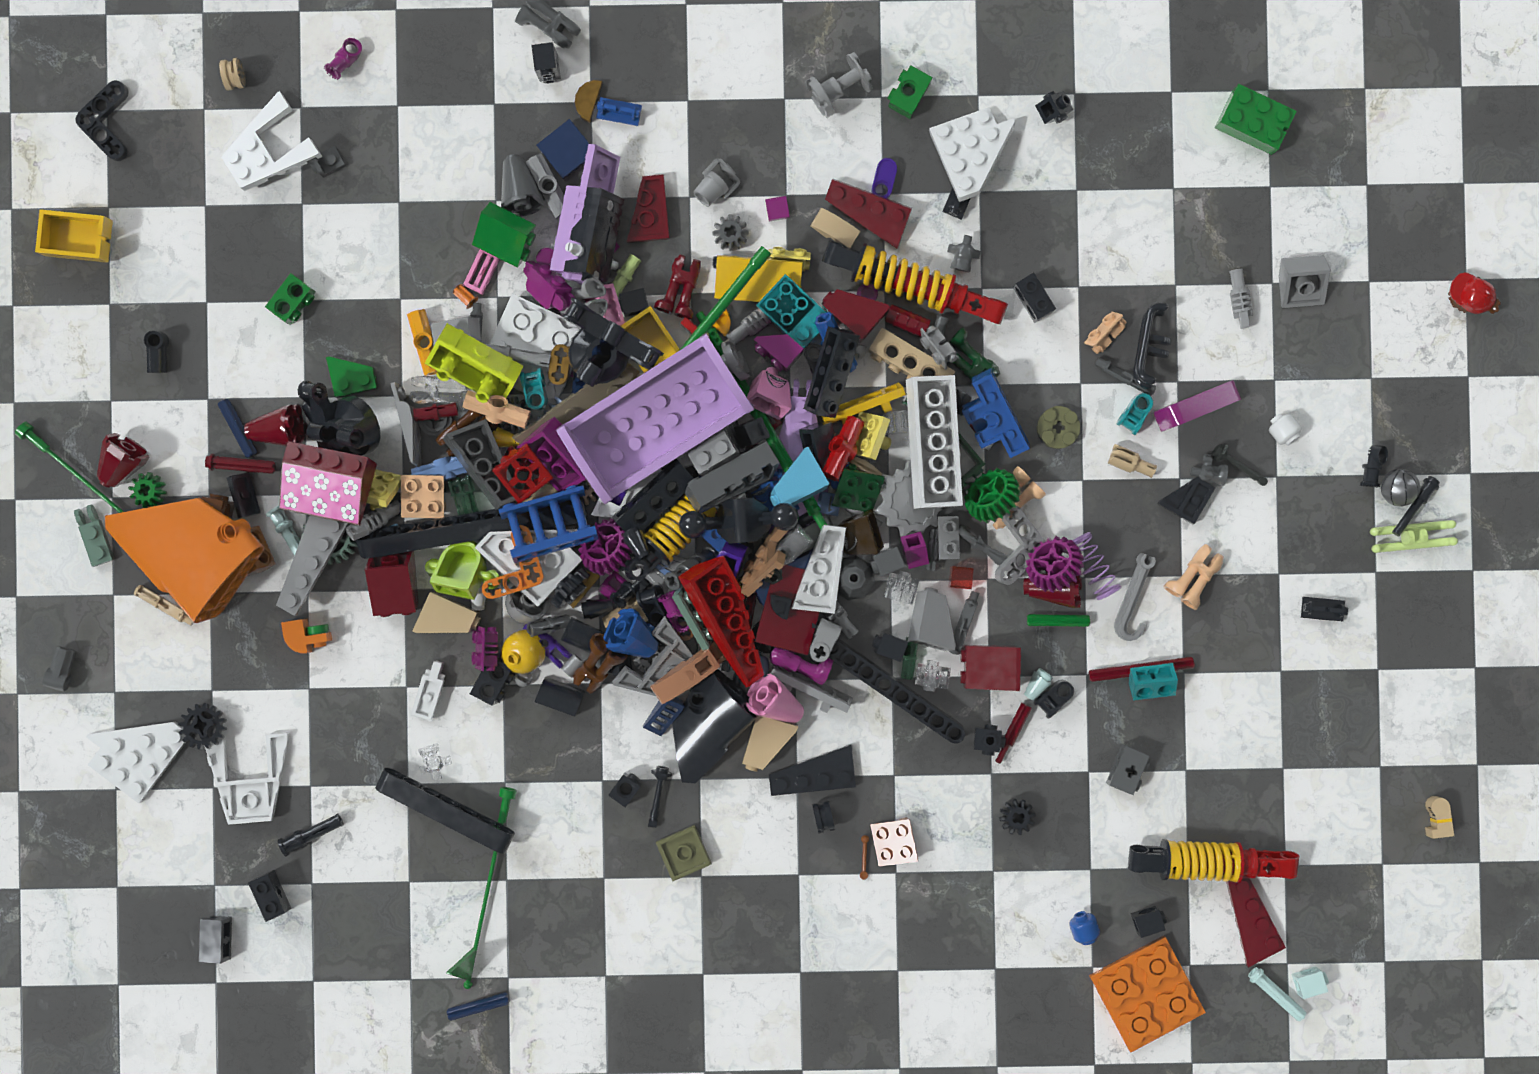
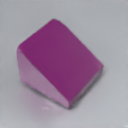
(611, 584)

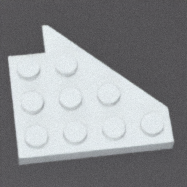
(970, 149)
(555, 566)
(136, 756)

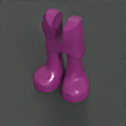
(792, 662)

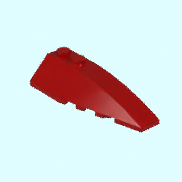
(723, 612)

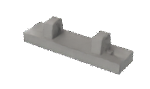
(823, 692)

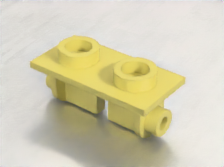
(797, 255)

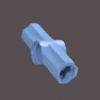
(447, 467)

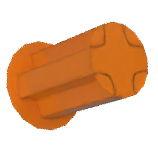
(465, 296)

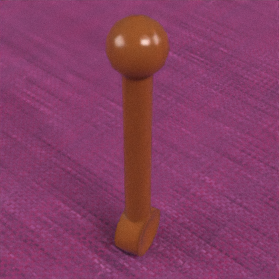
(863, 874)

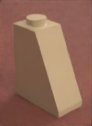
(445, 616)
(766, 741)

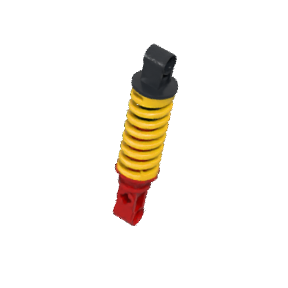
(939, 290)

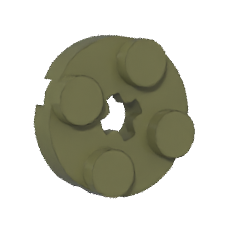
(1051, 417)

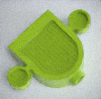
(459, 571)

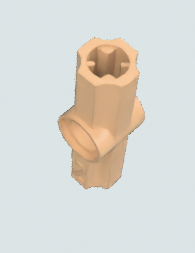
(497, 410)

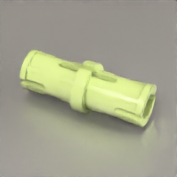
(625, 274)

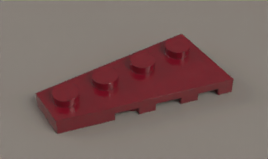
(872, 211)
(1256, 930)

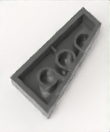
(479, 454)
(732, 478)

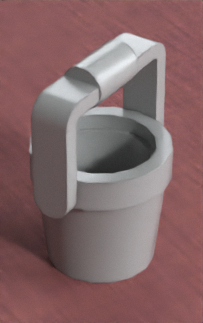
(713, 186)

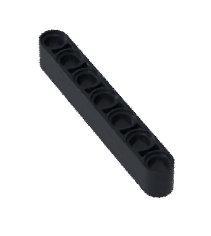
(445, 810)

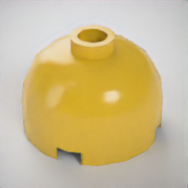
(522, 652)

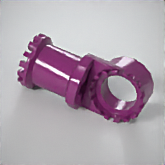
(343, 58)
(672, 611)

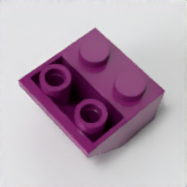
(780, 349)

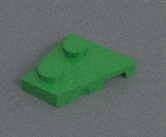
(350, 377)

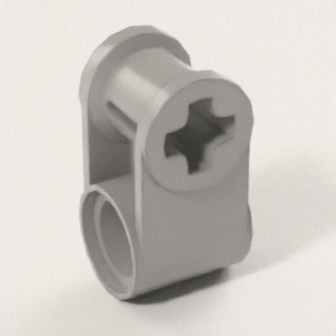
(825, 636)

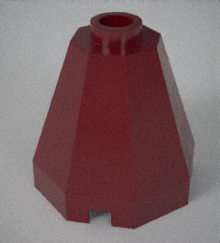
(119, 460)

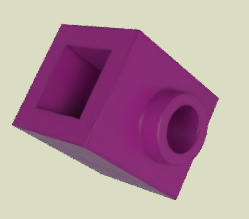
(914, 550)

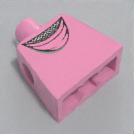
(770, 393)

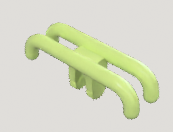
(1414, 536)

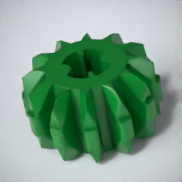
(142, 485)

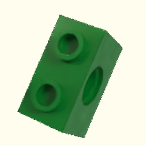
(918, 82)

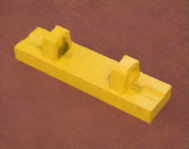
(868, 401)

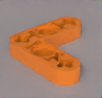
(521, 575)

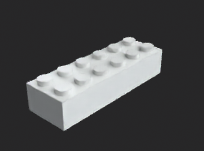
(934, 441)

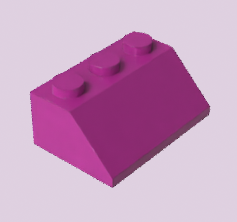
(554, 455)

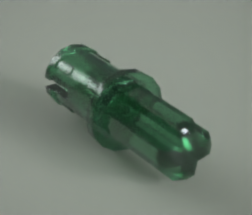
(909, 660)

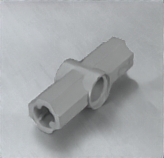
(542, 175)

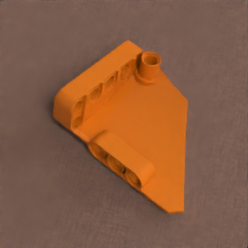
(189, 552)

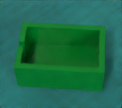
(1255, 119)

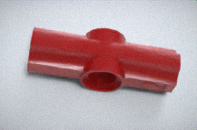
(843, 448)

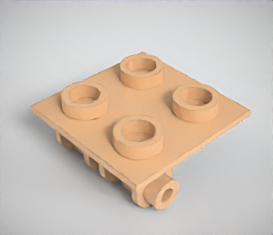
(422, 496)

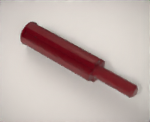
(1014, 729)

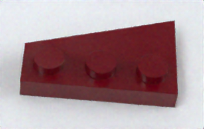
(650, 213)

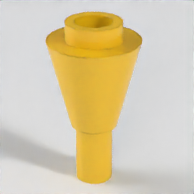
(504, 438)

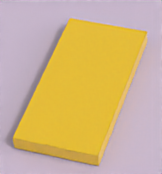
(730, 267)

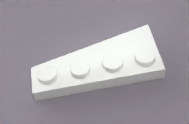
(821, 577)

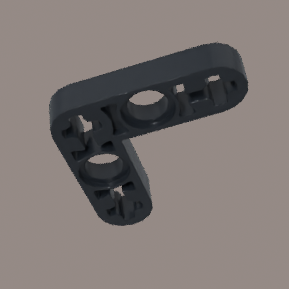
(96, 123)

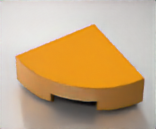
(723, 323)

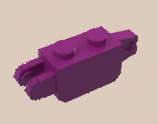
(547, 286)

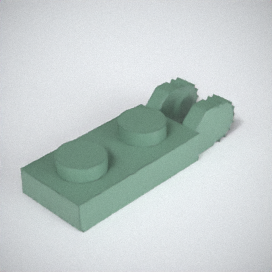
(94, 537)

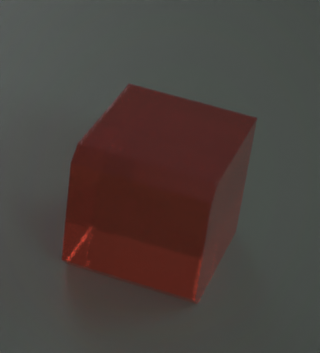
(960, 577)

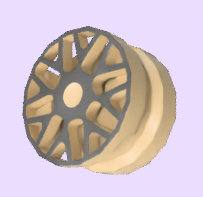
(232, 74)

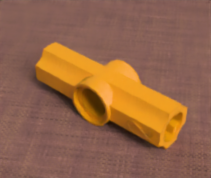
(420, 329)

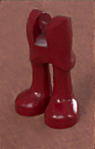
(678, 278)

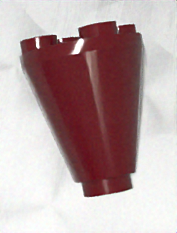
(278, 426)
(1067, 597)

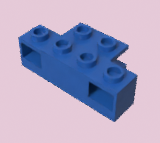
(993, 416)

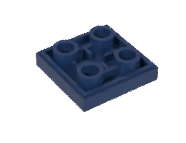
(565, 148)

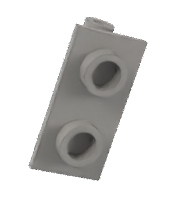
(932, 341)
(948, 537)

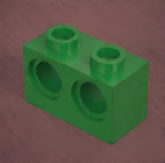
(286, 295)

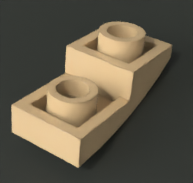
(835, 227)

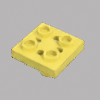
(872, 435)
(383, 489)

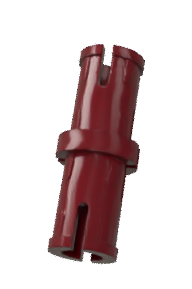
(435, 412)

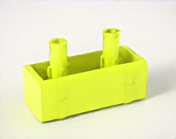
(473, 364)

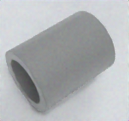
(572, 665)

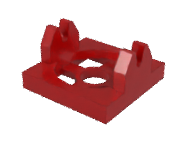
(532, 485)

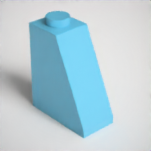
(800, 481)

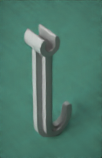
(1131, 598)

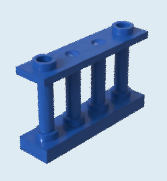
(544, 545)

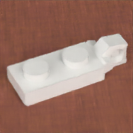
(429, 692)

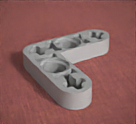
(1026, 543)

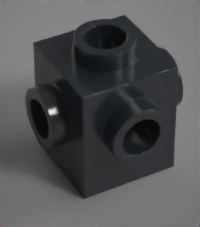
(1054, 107)
(980, 739)

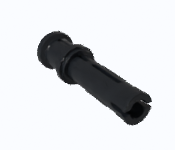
(301, 838)

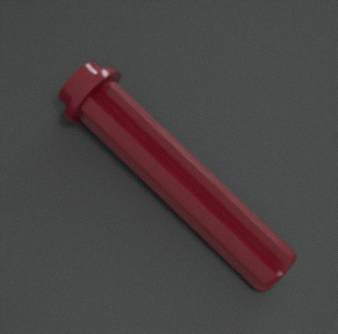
(239, 464)

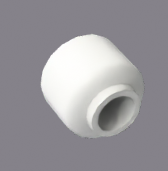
(1285, 429)

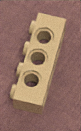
(905, 350)

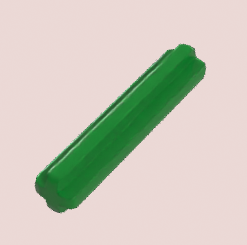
(1058, 620)

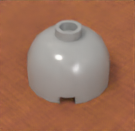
(523, 609)

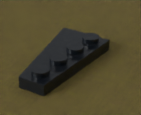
(820, 773)

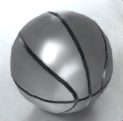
(1400, 487)

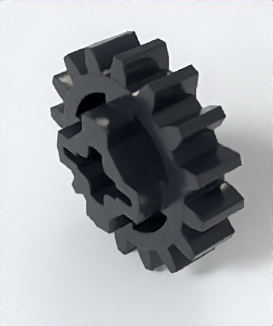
(570, 588)
(199, 717)

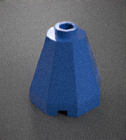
(630, 635)

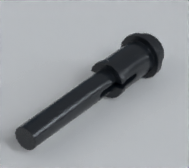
(1426, 490)

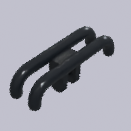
(1143, 348)

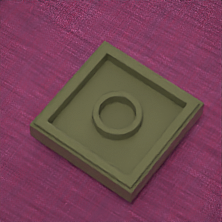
(683, 852)

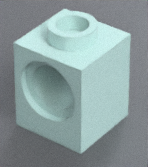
(1310, 982)

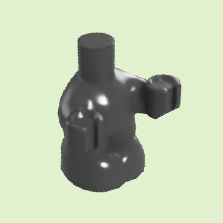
(963, 254)
(1211, 473)

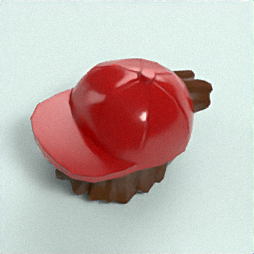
(1473, 294)

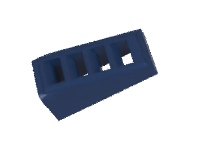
(677, 705)

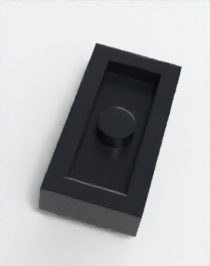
(243, 495)

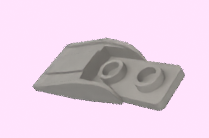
(409, 427)

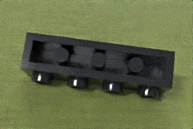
(831, 372)

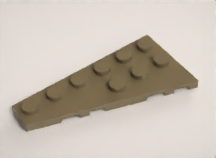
(581, 401)

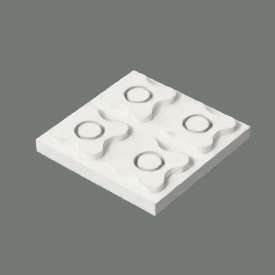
(535, 330)

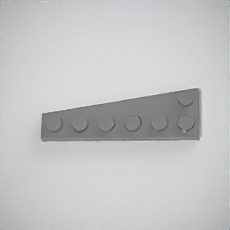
(310, 559)

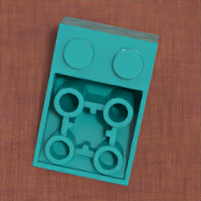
(791, 311)

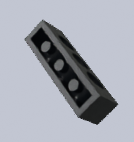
(656, 487)

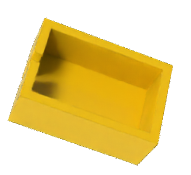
(73, 236)
(651, 330)

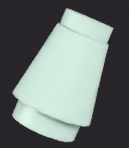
(1038, 684)

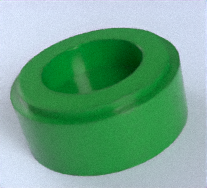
(318, 629)

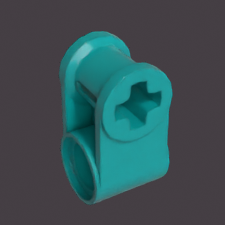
(534, 387)
(1135, 414)

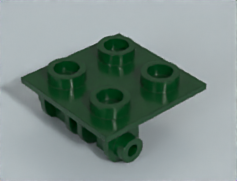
(857, 489)

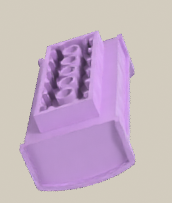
(654, 419)

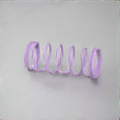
(1103, 592)

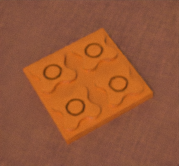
(1147, 994)

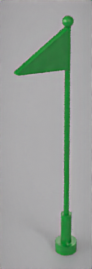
(25, 431)
(464, 967)

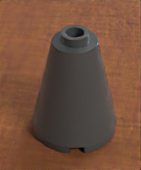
(519, 188)

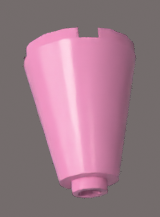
(773, 700)

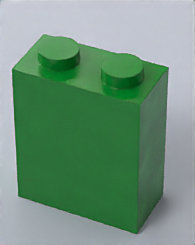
(504, 234)

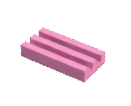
(474, 287)

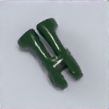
(979, 361)

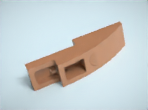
(688, 673)

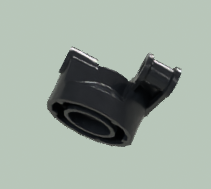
(597, 328)
(342, 424)

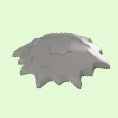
(899, 507)

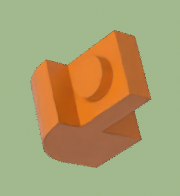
(297, 639)

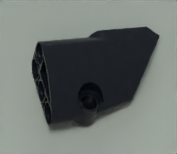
(709, 724)

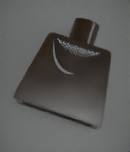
(862, 534)

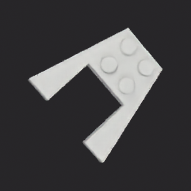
(250, 158)
(252, 798)

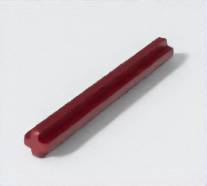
(1124, 671)

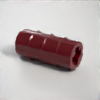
(907, 320)

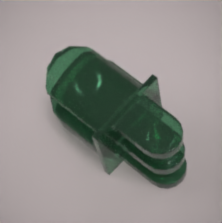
(465, 500)

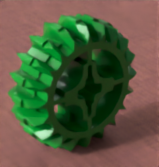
(992, 495)

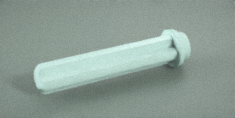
(1257, 976)

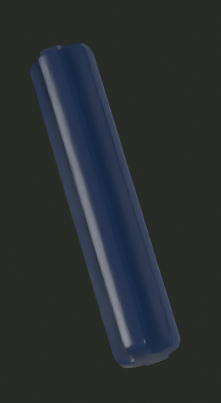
(236, 427)
(478, 1006)

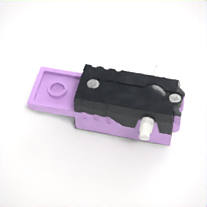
(589, 221)

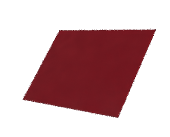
(796, 631)

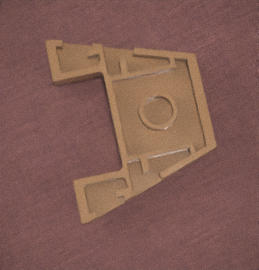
(763, 563)

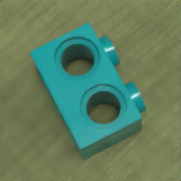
(1153, 681)

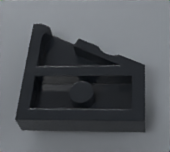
(1188, 499)

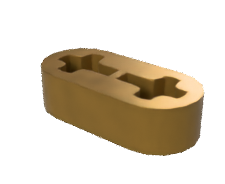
(554, 363)

